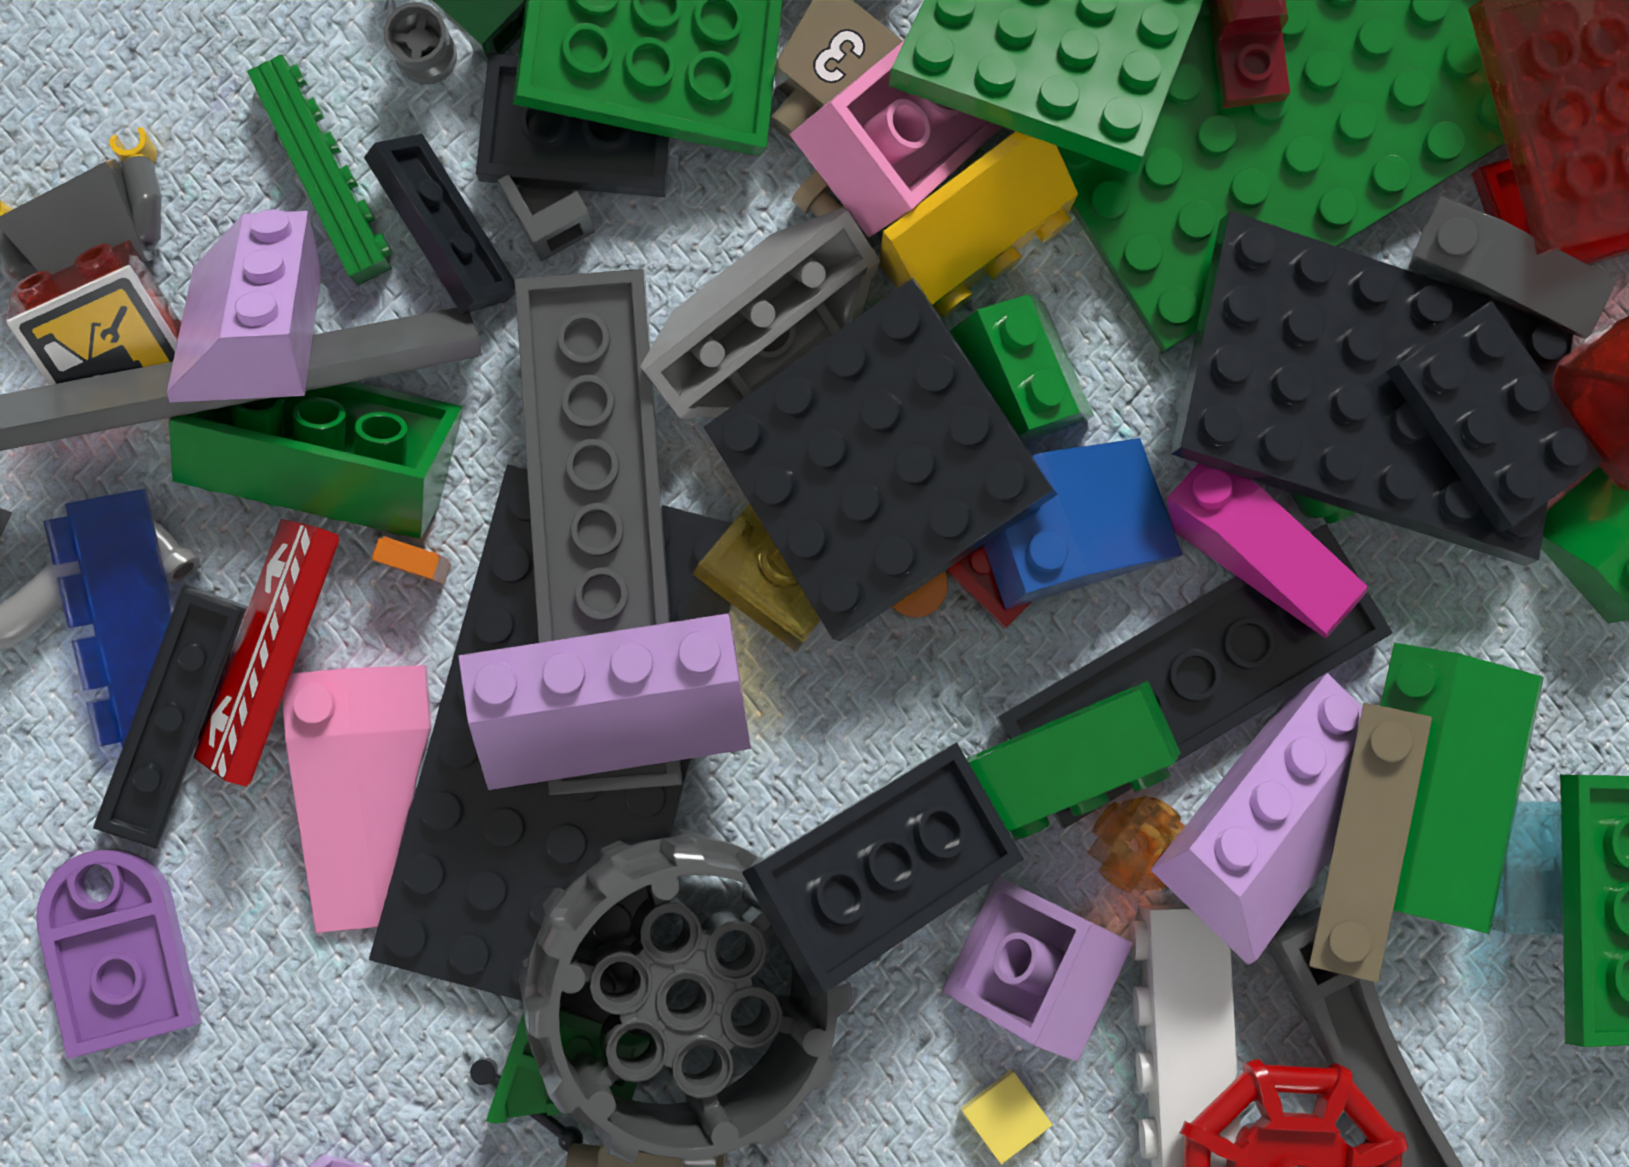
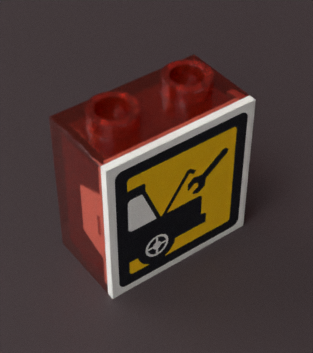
(94, 316)

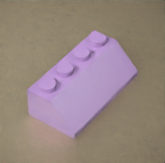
(605, 701)
(1268, 821)

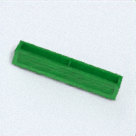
(319, 170)

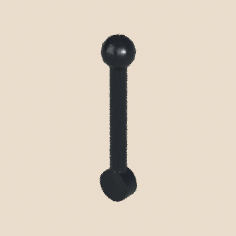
(486, 1072)

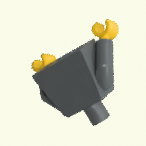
(86, 212)

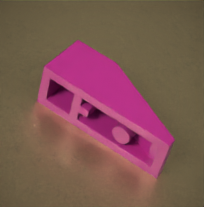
(1264, 546)

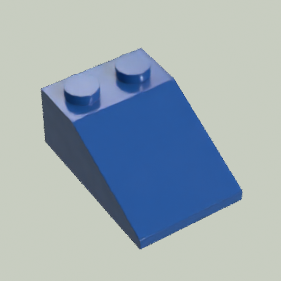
(1095, 528)

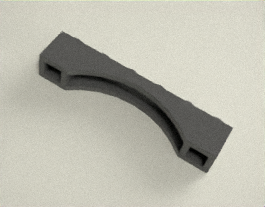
(1355, 1034)

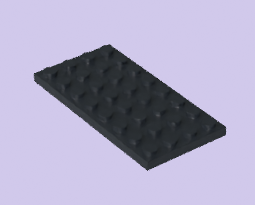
(486, 859)

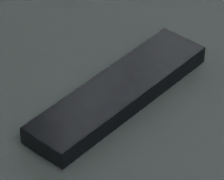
(170, 716)

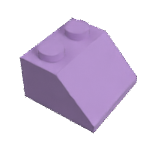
(1037, 969)

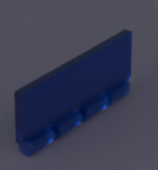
(118, 592)

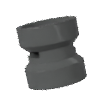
(413, 31)

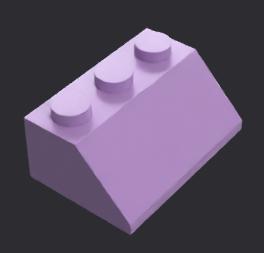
(250, 312)

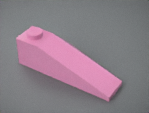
(354, 773)

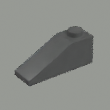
(1502, 264)

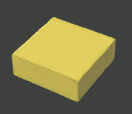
(1006, 1116)

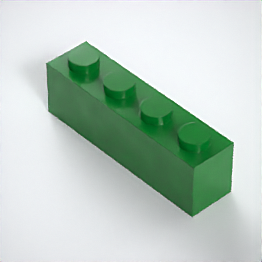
(1077, 760)

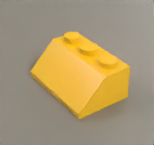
(980, 221)

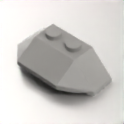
(762, 315)

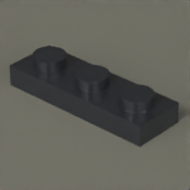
(441, 222)

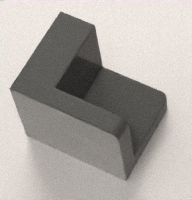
(548, 216)

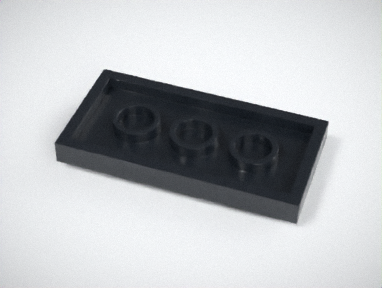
(882, 869)

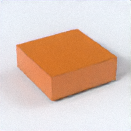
(411, 560)

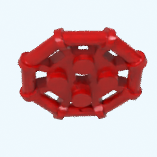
(1292, 1138)

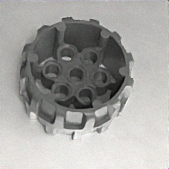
(714, 1116)

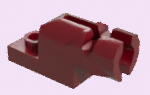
(1250, 50)

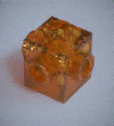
(1154, 828)

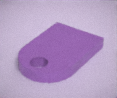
(116, 961)

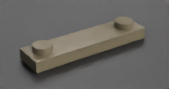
(1370, 842)

